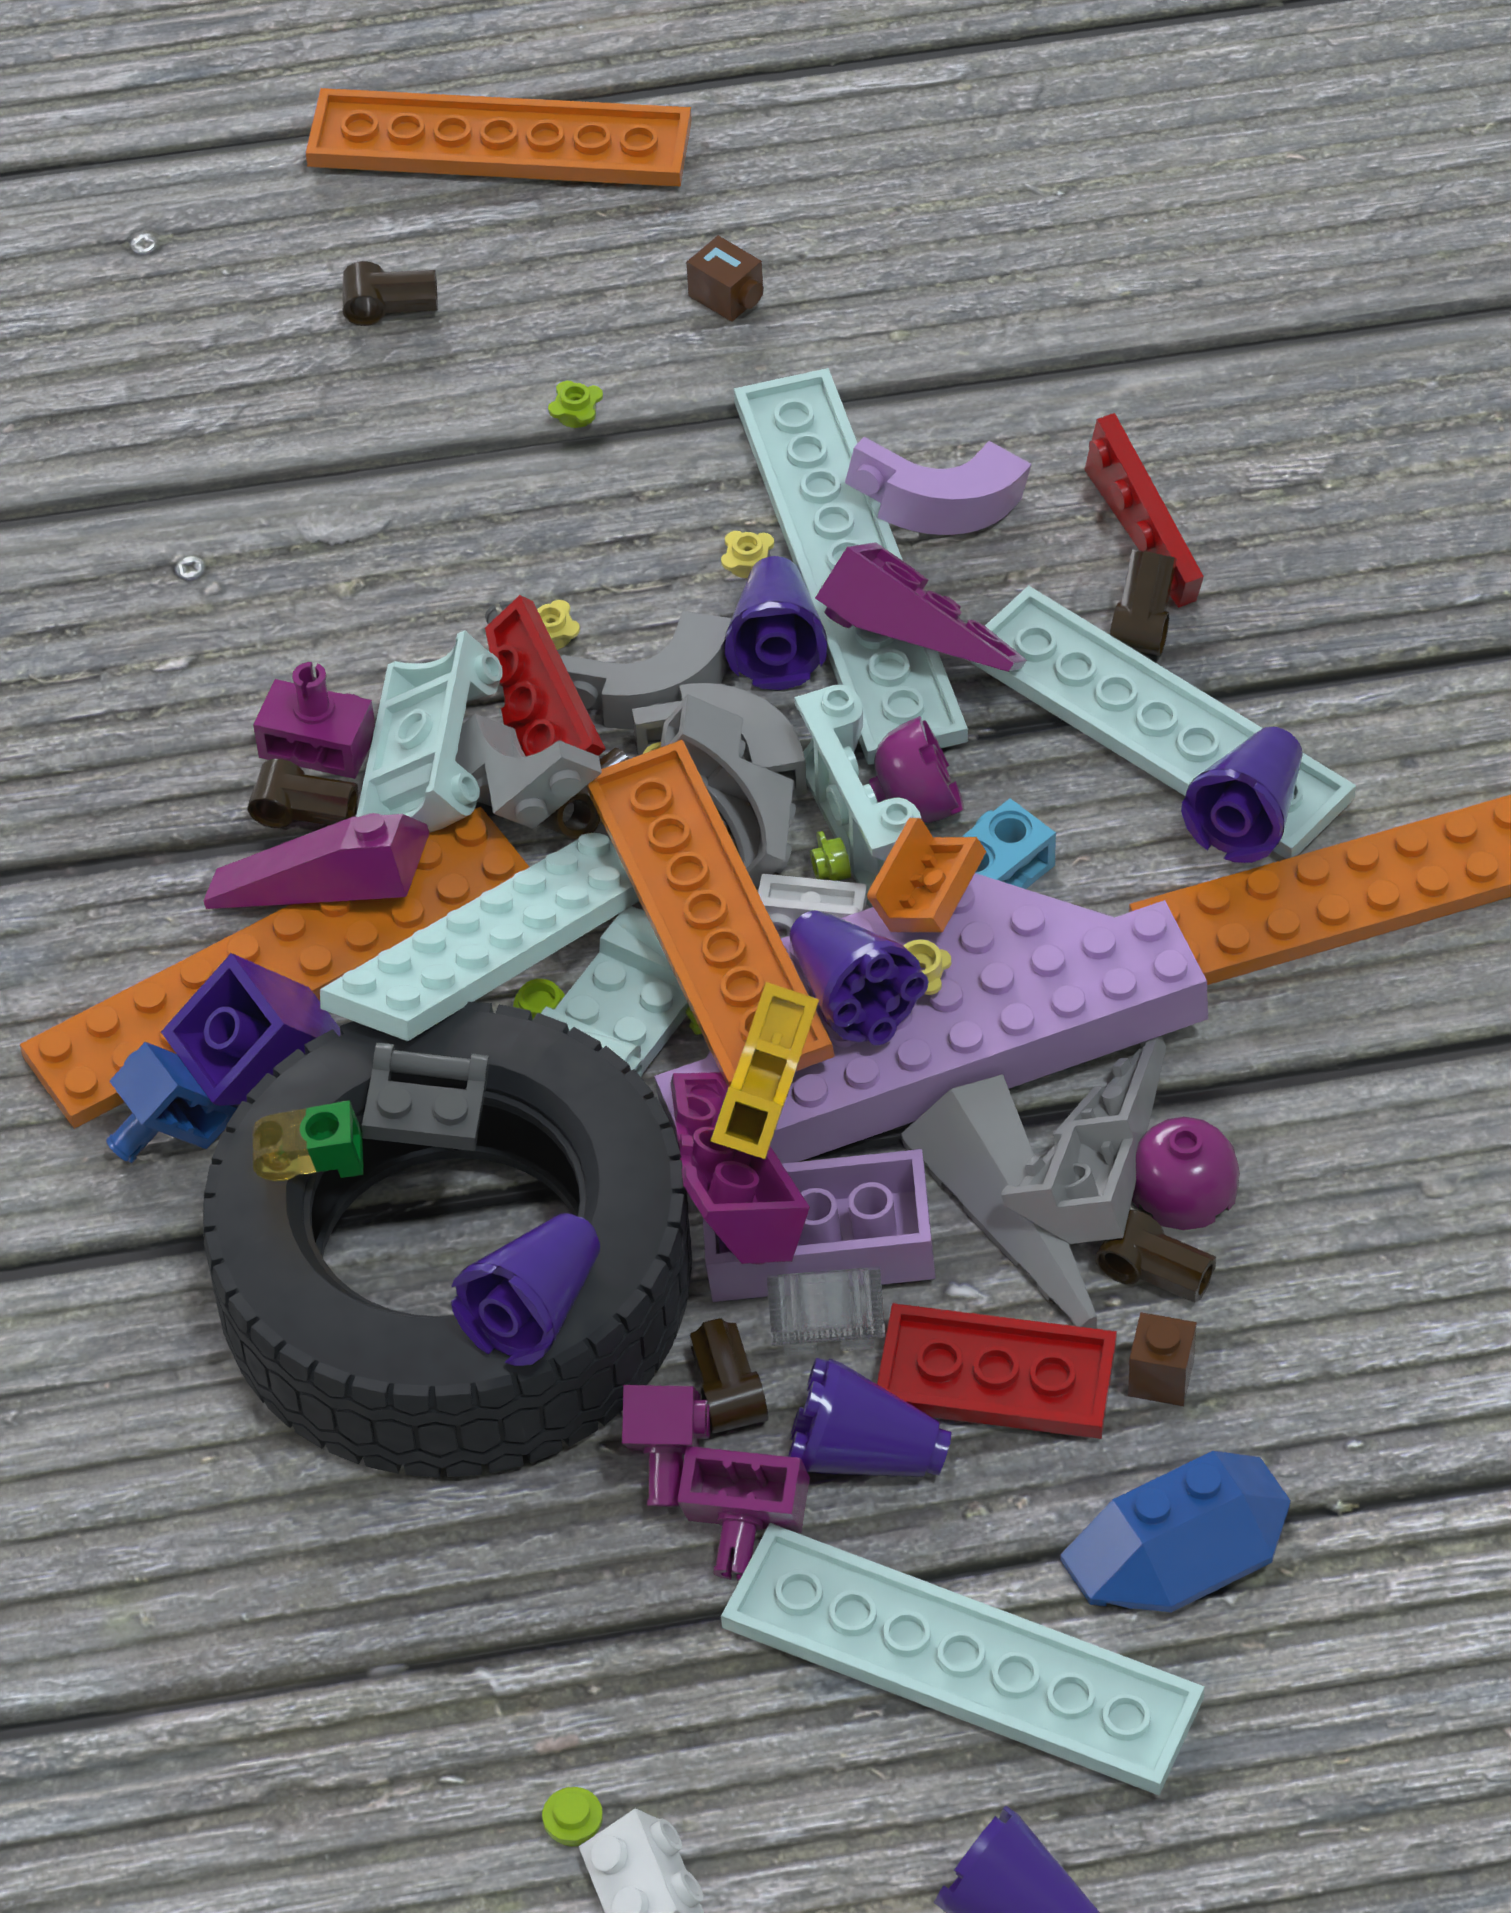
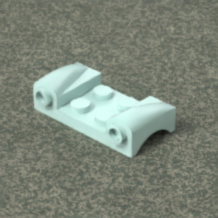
(418, 736)
(832, 775)
(626, 993)

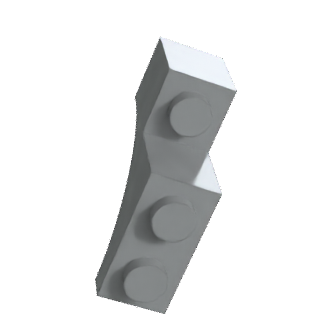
(521, 785)
(747, 795)

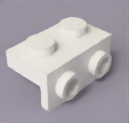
(791, 897)
(640, 1867)

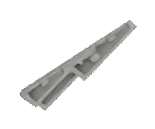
(976, 1150)
(1090, 1172)

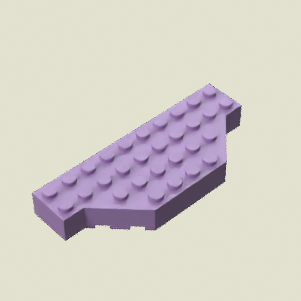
(1024, 998)

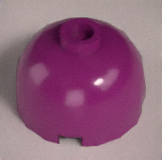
(915, 769)
(1185, 1173)

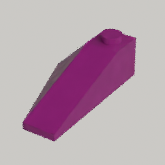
(889, 598)
(342, 862)
(739, 1195)

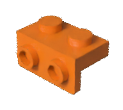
(924, 879)

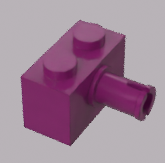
(314, 725)
(662, 1425)
(742, 1496)

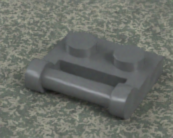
(425, 1112)

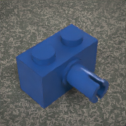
(165, 1101)

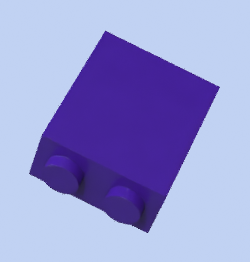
(243, 1028)

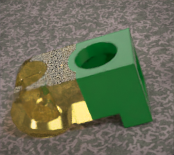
(308, 1142)

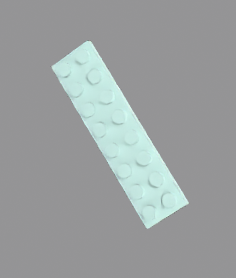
(1144, 708)
(485, 941)
(964, 1658)

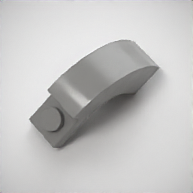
(692, 656)
(766, 731)

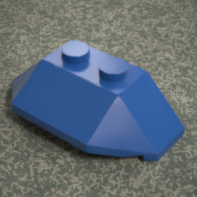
(1181, 1535)

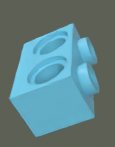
(1016, 845)

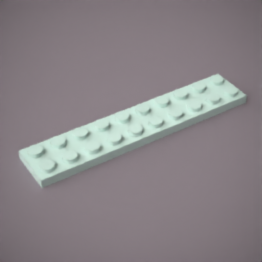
(804, 459)

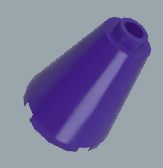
(775, 628)
(1245, 796)
(526, 1288)
(1011, 1874)

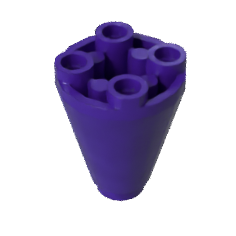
(857, 975)
(863, 1428)

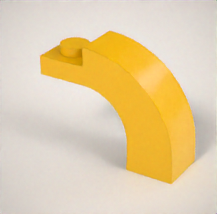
(765, 1071)

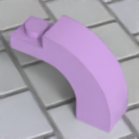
(939, 499)

